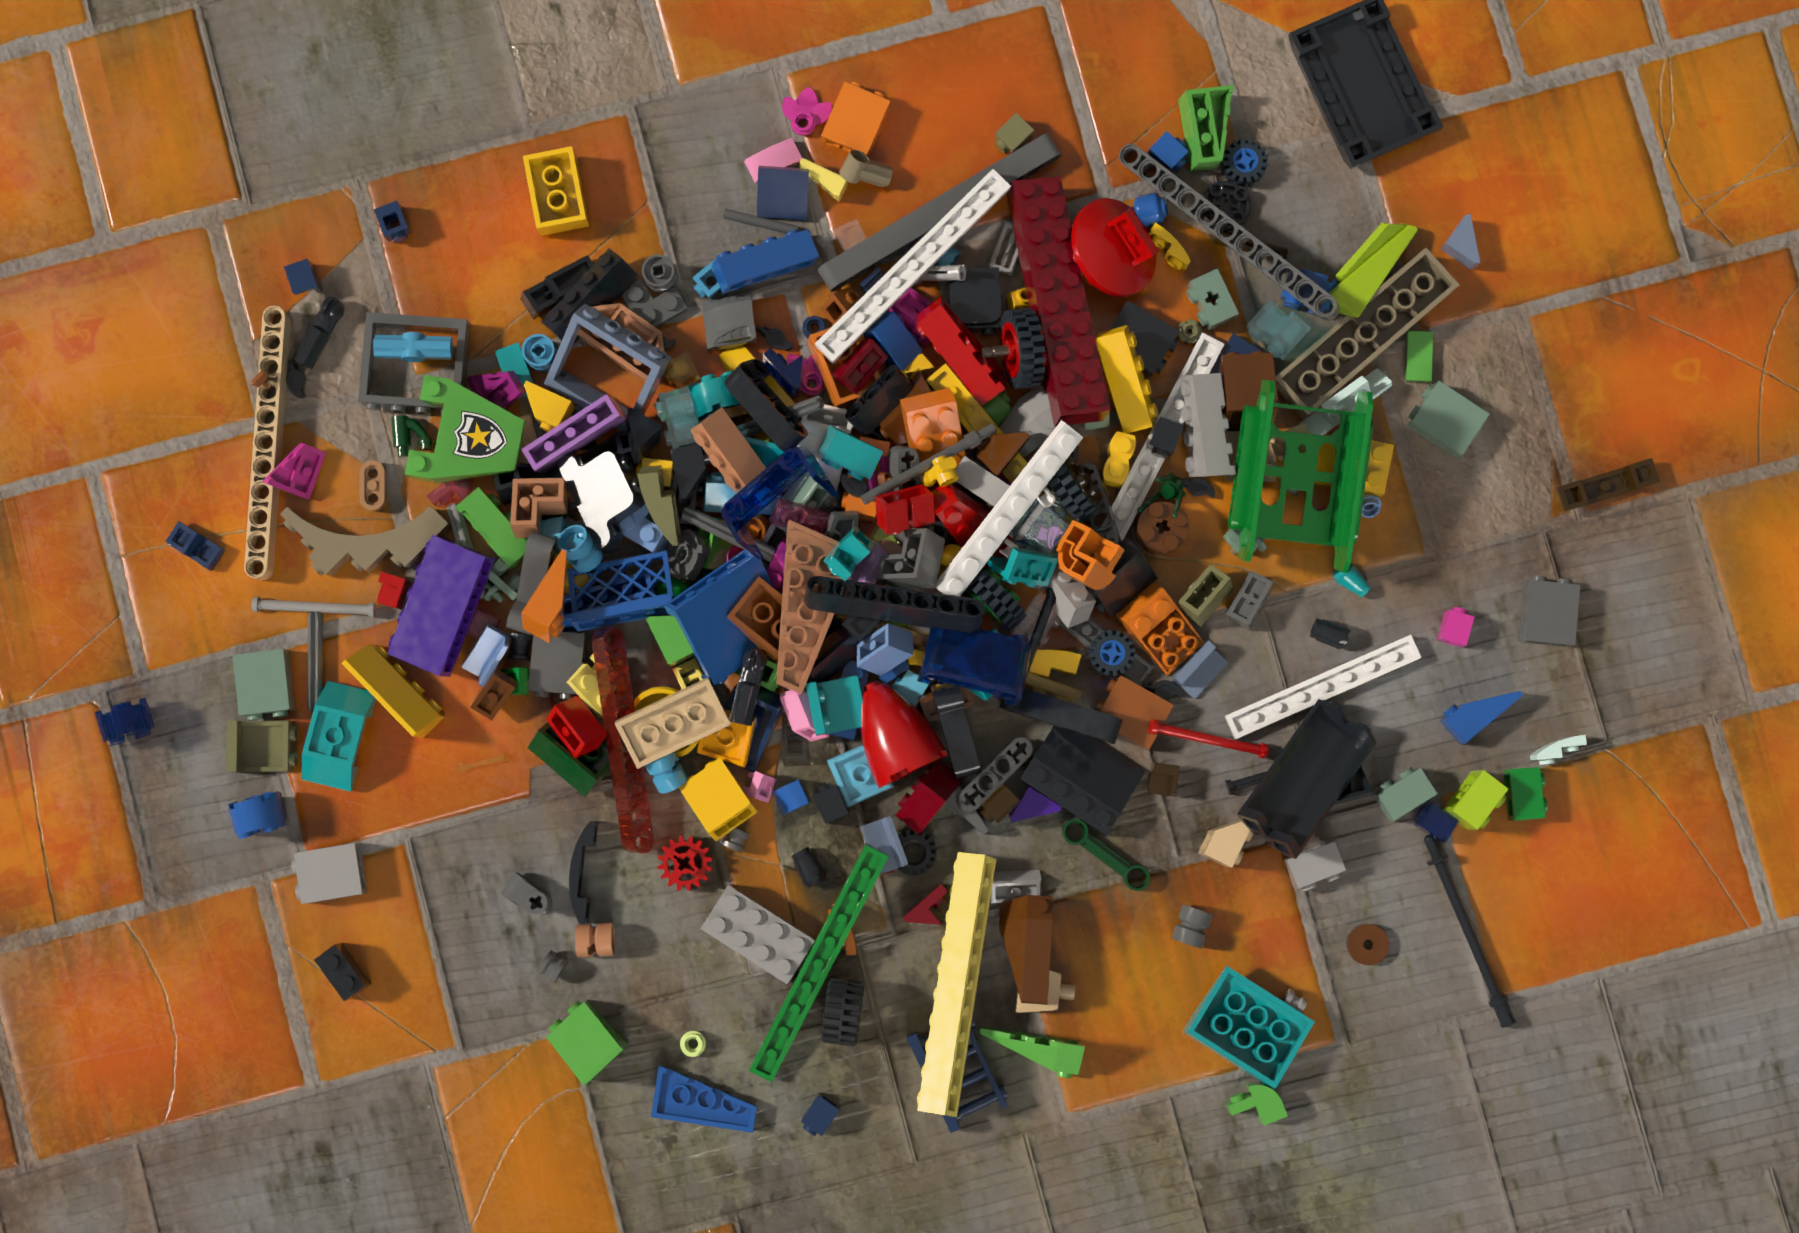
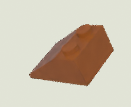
(760, 617)

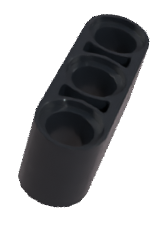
(879, 400)

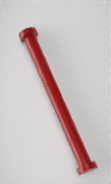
(1156, 727)

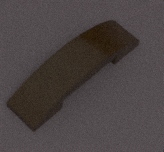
(1608, 485)

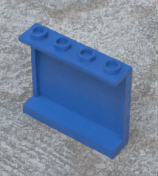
(704, 613)

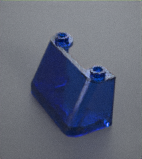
(977, 662)

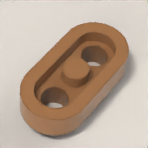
(372, 486)

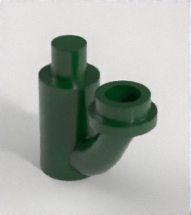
(401, 435)

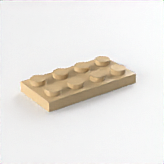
(672, 723)

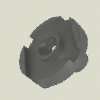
(688, 565)

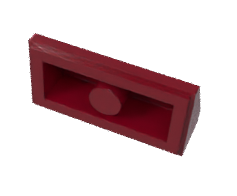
(860, 365)

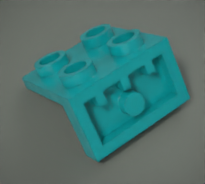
(1024, 566)
(835, 705)

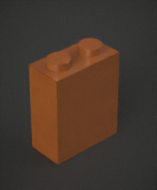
(1136, 709)

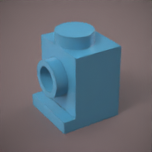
(701, 282)

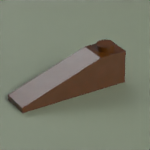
(1027, 935)

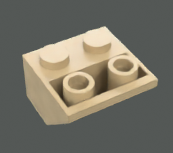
(1225, 843)

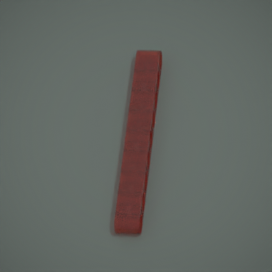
(618, 753)

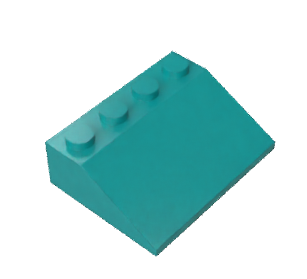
(1249, 1027)

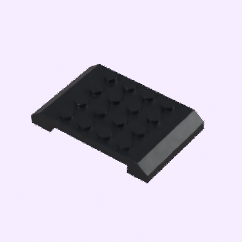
(1363, 82)

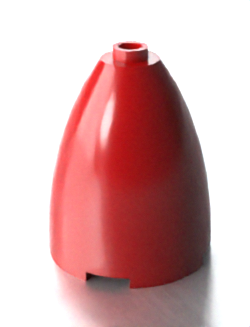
(895, 735)

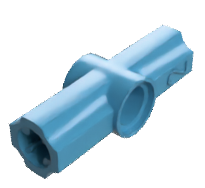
(413, 347)

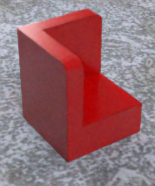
(392, 590)

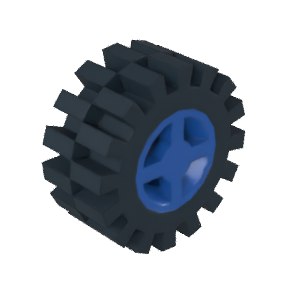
(1250, 156)
(1117, 647)

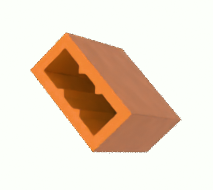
(856, 119)

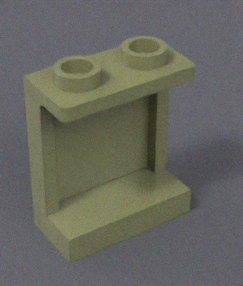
(261, 746)

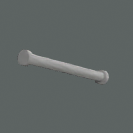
(369, 610)

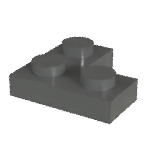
(656, 310)

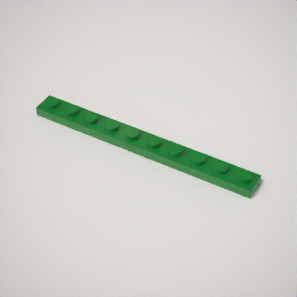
(818, 962)

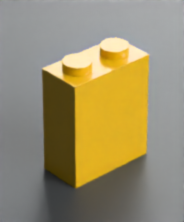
(717, 799)

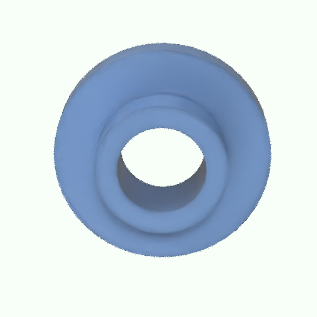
(1371, 506)

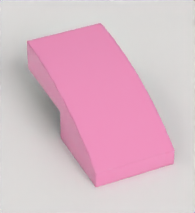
(779, 155)

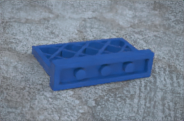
(620, 611)

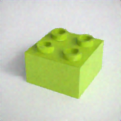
(1476, 800)

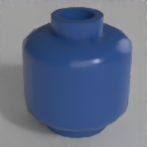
(1150, 209)

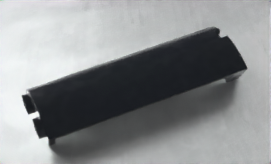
(1307, 778)

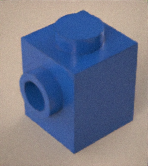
(1169, 152)

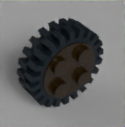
(1074, 492)

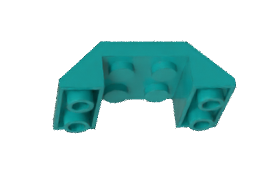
(336, 735)

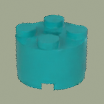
(712, 395)

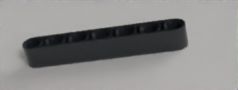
(894, 604)

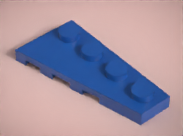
(695, 1102)

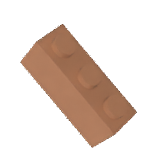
(728, 449)

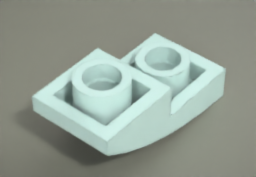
(1553, 750)

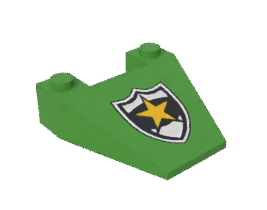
(472, 436)

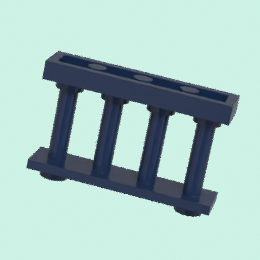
(999, 1093)

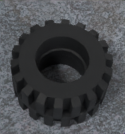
(842, 1012)

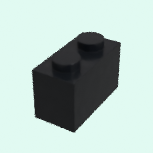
(342, 971)

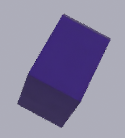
(1033, 805)

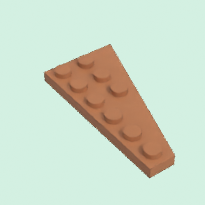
(800, 627)

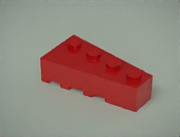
(961, 351)
(961, 515)

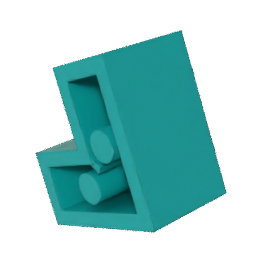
(845, 450)

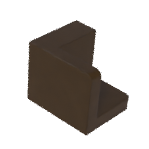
(1163, 779)

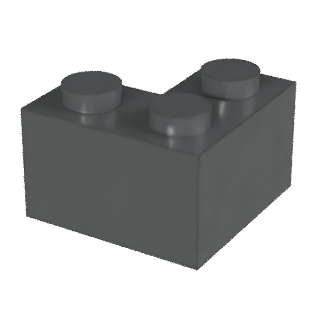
(916, 565)

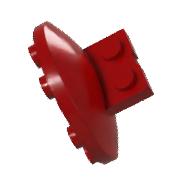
(1113, 247)

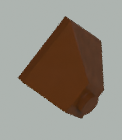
(1001, 449)

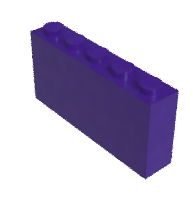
(440, 605)

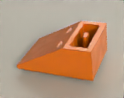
(1160, 628)

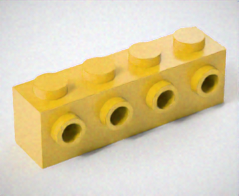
(1126, 379)

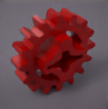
(692, 853)

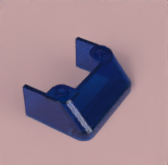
(768, 487)

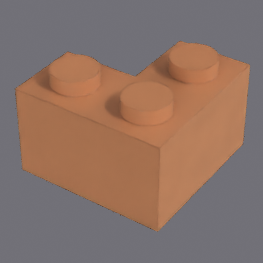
(533, 499)

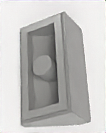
(1015, 884)

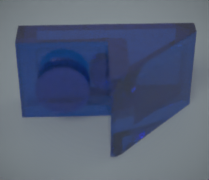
(786, 375)

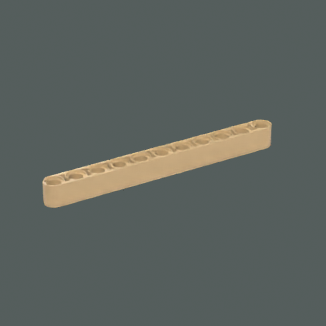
(274, 453)

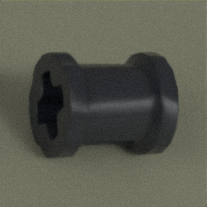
(520, 646)

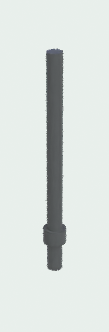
(970, 441)

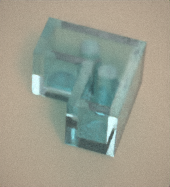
(1277, 329)
(680, 414)

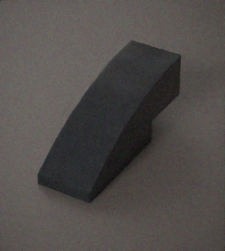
(548, 293)

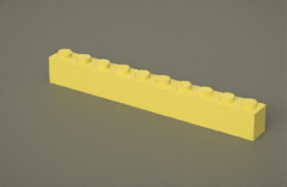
(956, 984)

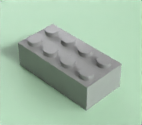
(758, 933)

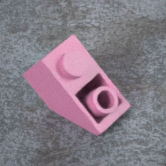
(799, 714)

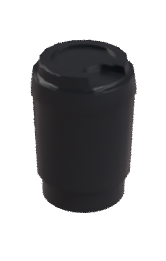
(1330, 633)
(808, 867)

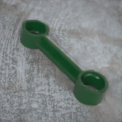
(1106, 855)

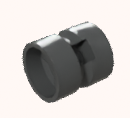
(659, 273)
(1192, 926)

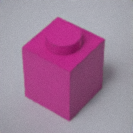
(1455, 627)

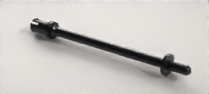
(1497, 998)

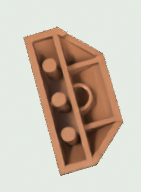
(634, 324)

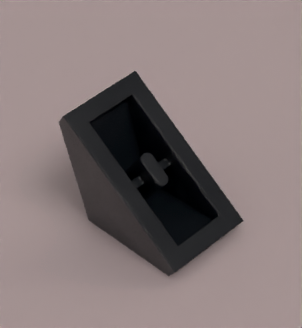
(642, 434)

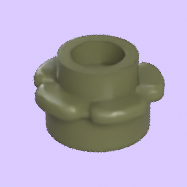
(1185, 336)

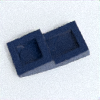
(195, 546)

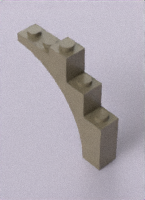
(368, 551)

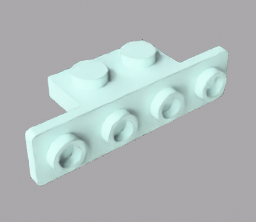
(1345, 400)

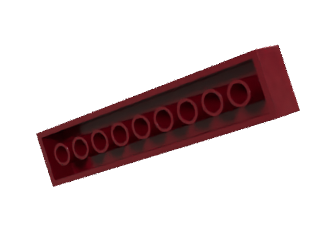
(1059, 299)

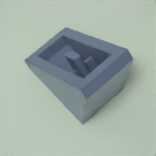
(1462, 244)

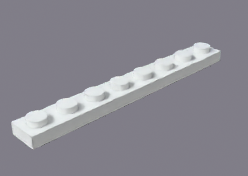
(1008, 510)
(1322, 686)

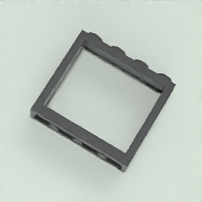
(410, 322)

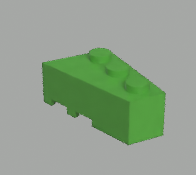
(1204, 125)
(493, 525)

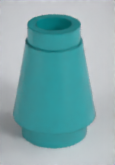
(1352, 581)

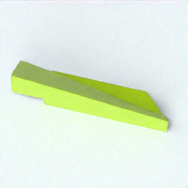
(1370, 266)

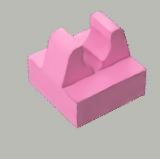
(760, 787)

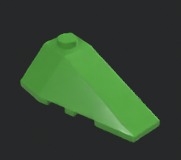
(1051, 1052)

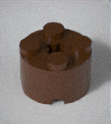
(1148, 534)

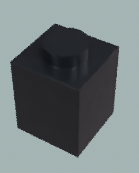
(1165, 437)
(830, 803)

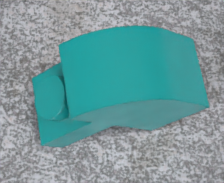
(848, 553)

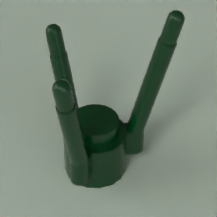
(1170, 488)

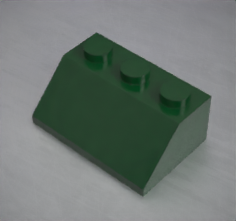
(581, 772)

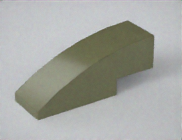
(660, 502)

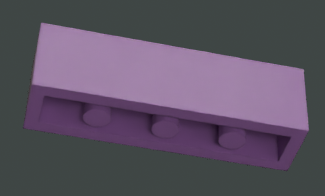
(574, 433)

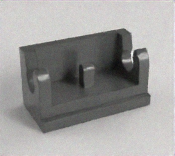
(1250, 600)

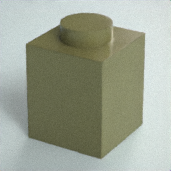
(1013, 135)

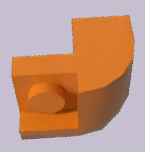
(1088, 556)

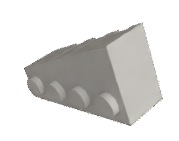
(1205, 426)

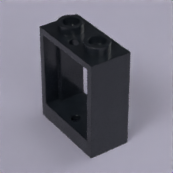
(836, 656)

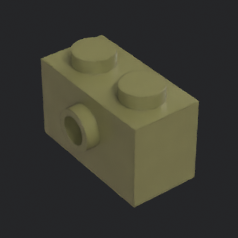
(1205, 595)

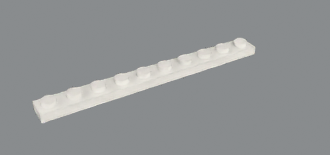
(912, 266)
(1148, 465)

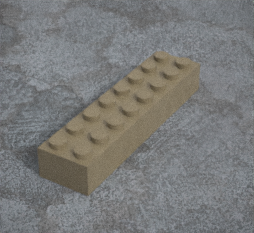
(1359, 340)

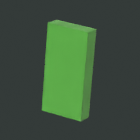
(1418, 356)

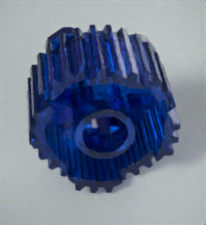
(124, 722)

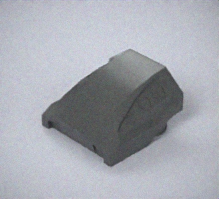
(729, 322)

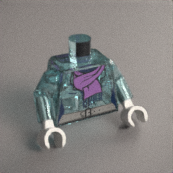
(1039, 527)

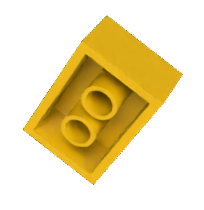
(556, 191)

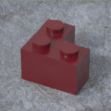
(929, 795)

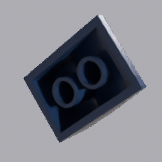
(767, 716)

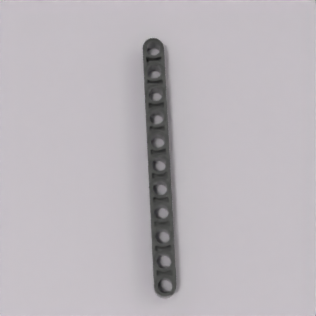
(915, 225)
(1236, 240)

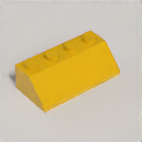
(394, 690)

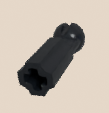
(319, 332)
(748, 687)

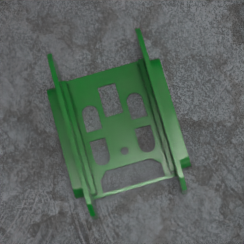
(1333, 526)

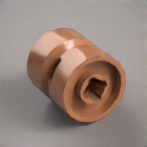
(595, 940)

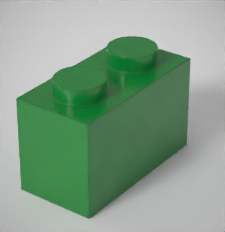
(1525, 793)

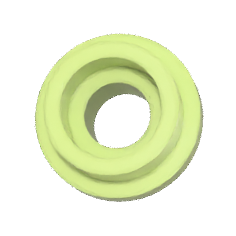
(684, 1043)

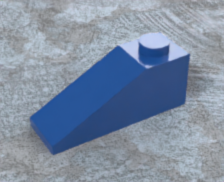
(1470, 718)

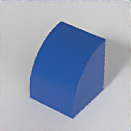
(790, 797)

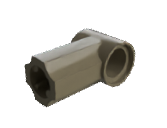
(860, 168)

